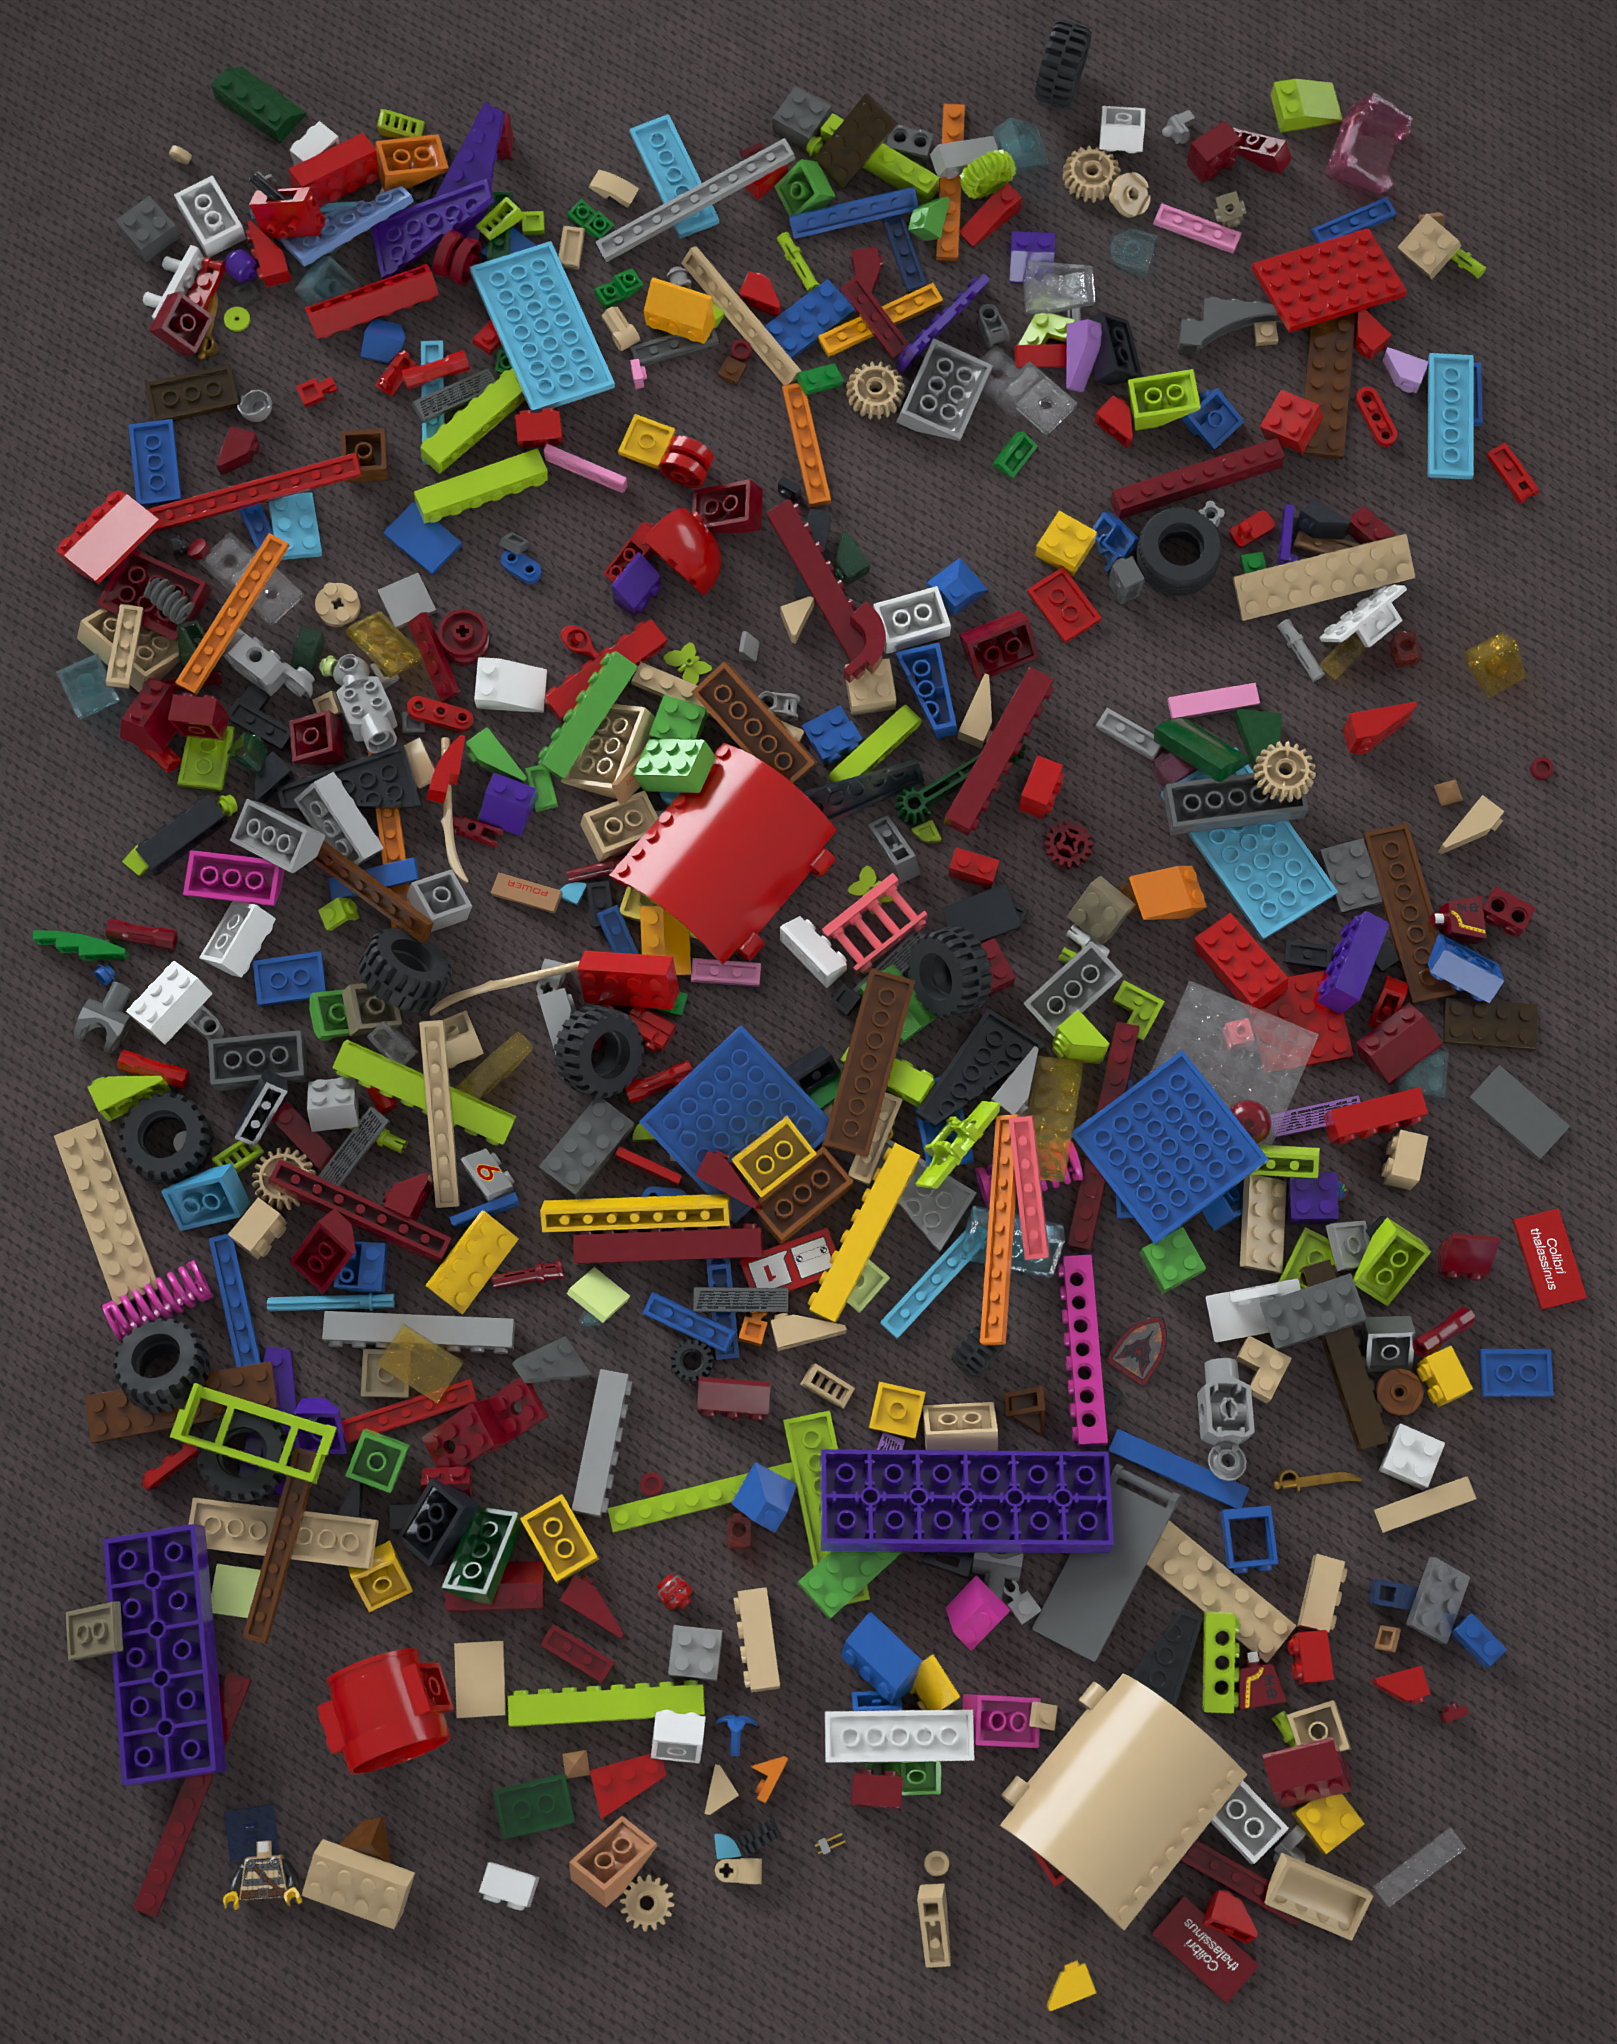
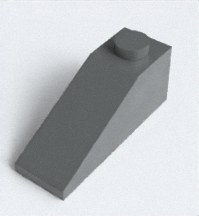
(895, 849)

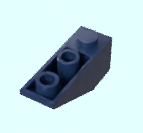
(1392, 1594)

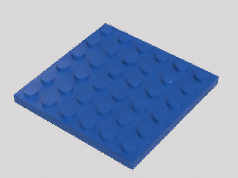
(728, 1106)
(1169, 1147)

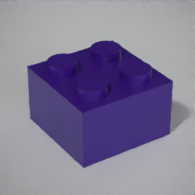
(1313, 1199)

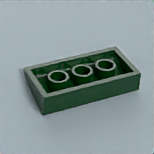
(1199, 748)
(483, 1555)

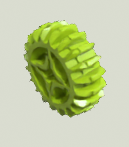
(987, 174)

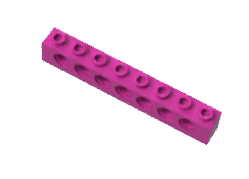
(1082, 1267)

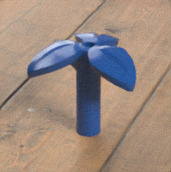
(736, 1725)

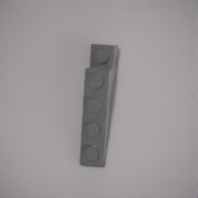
(1220, 318)

